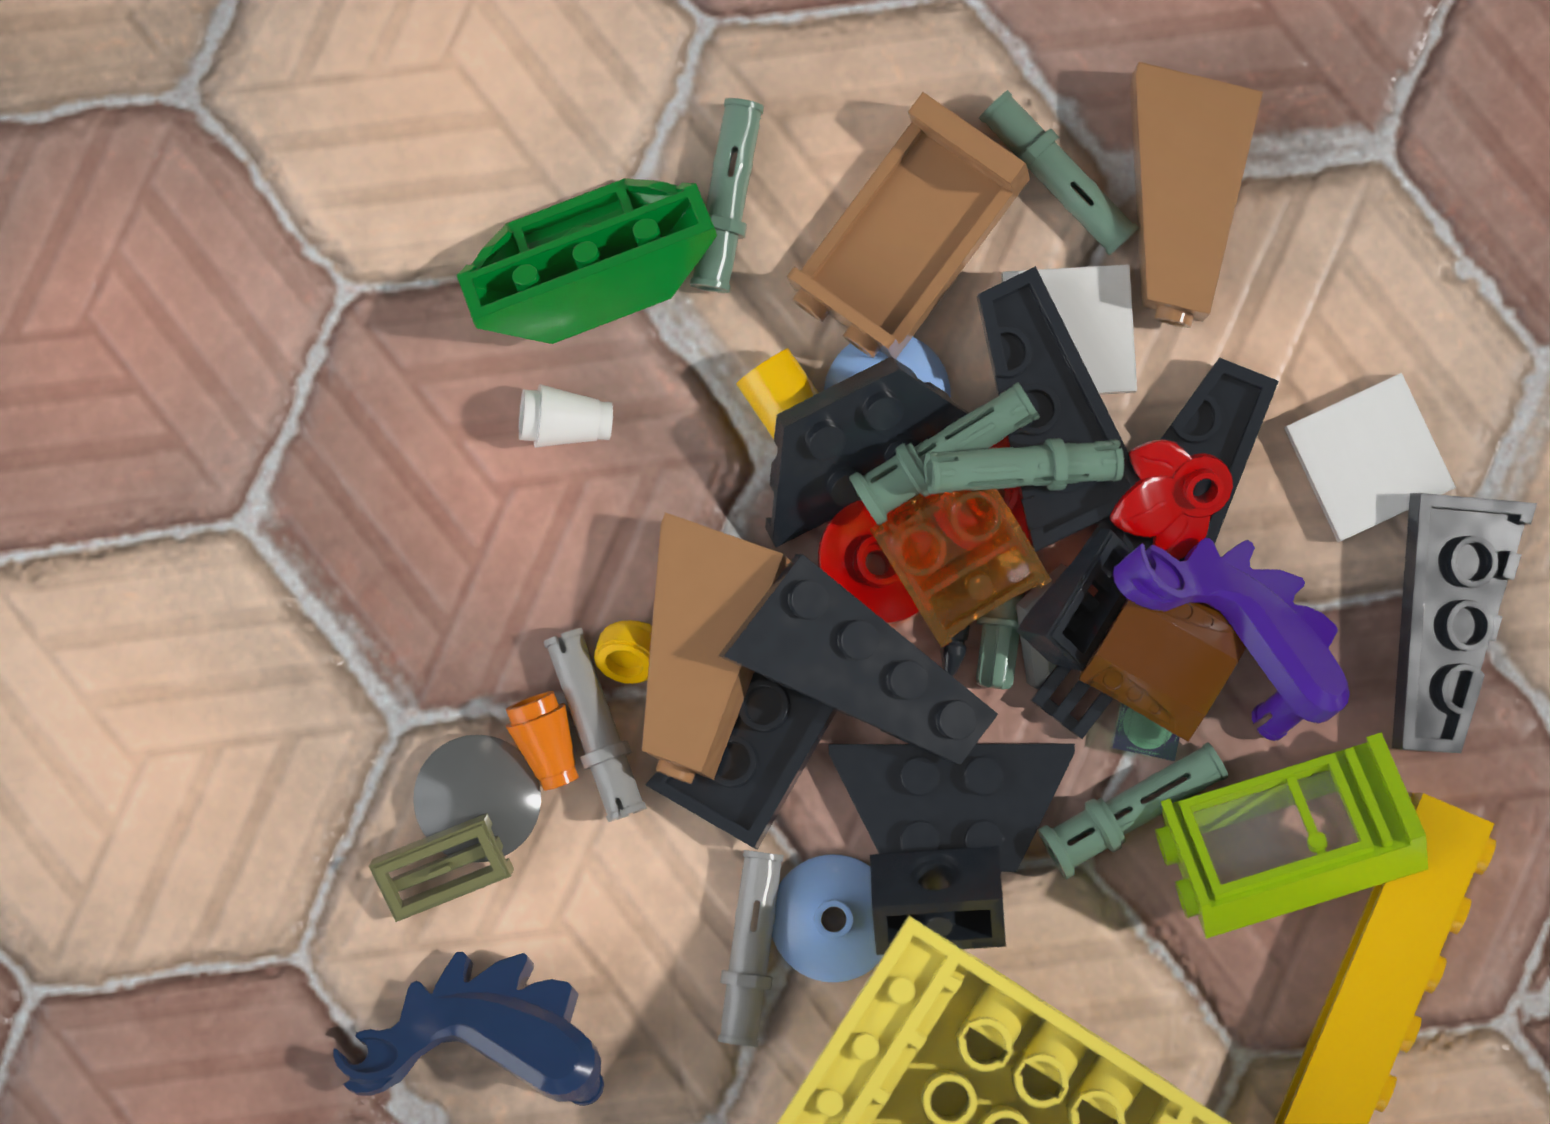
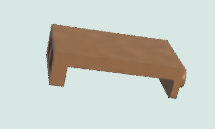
(909, 230)

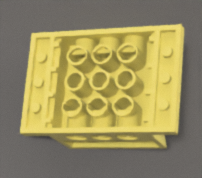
(966, 1045)

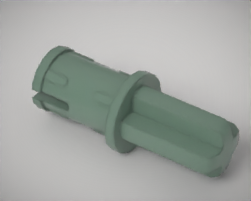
(999, 646)

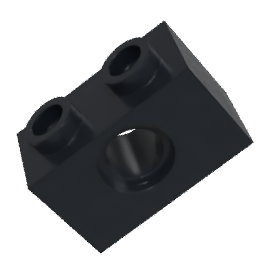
(944, 890)

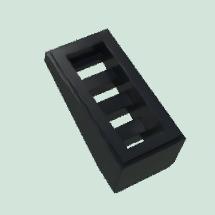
(1051, 622)

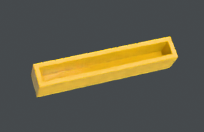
(1386, 973)

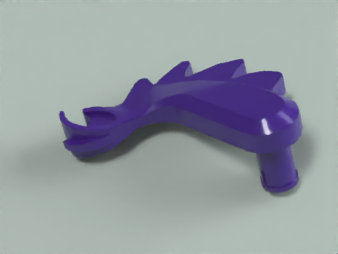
(1258, 603)

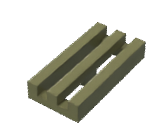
(489, 846)

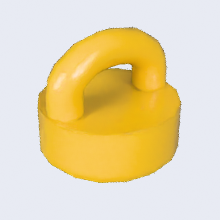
(624, 651)

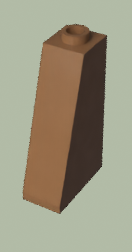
(1188, 177)
(701, 599)

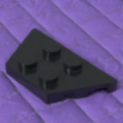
(845, 433)
(930, 804)

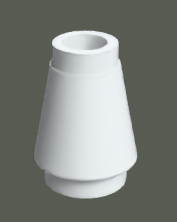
(562, 417)

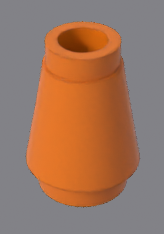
(544, 738)

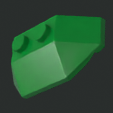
(588, 260)

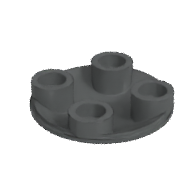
(473, 779)

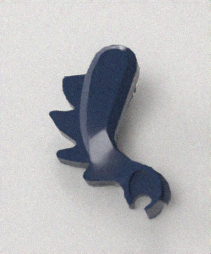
(496, 1015)

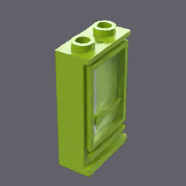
(1292, 838)

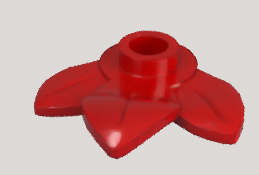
(1164, 498)

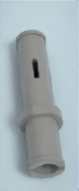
(595, 725)
(750, 950)

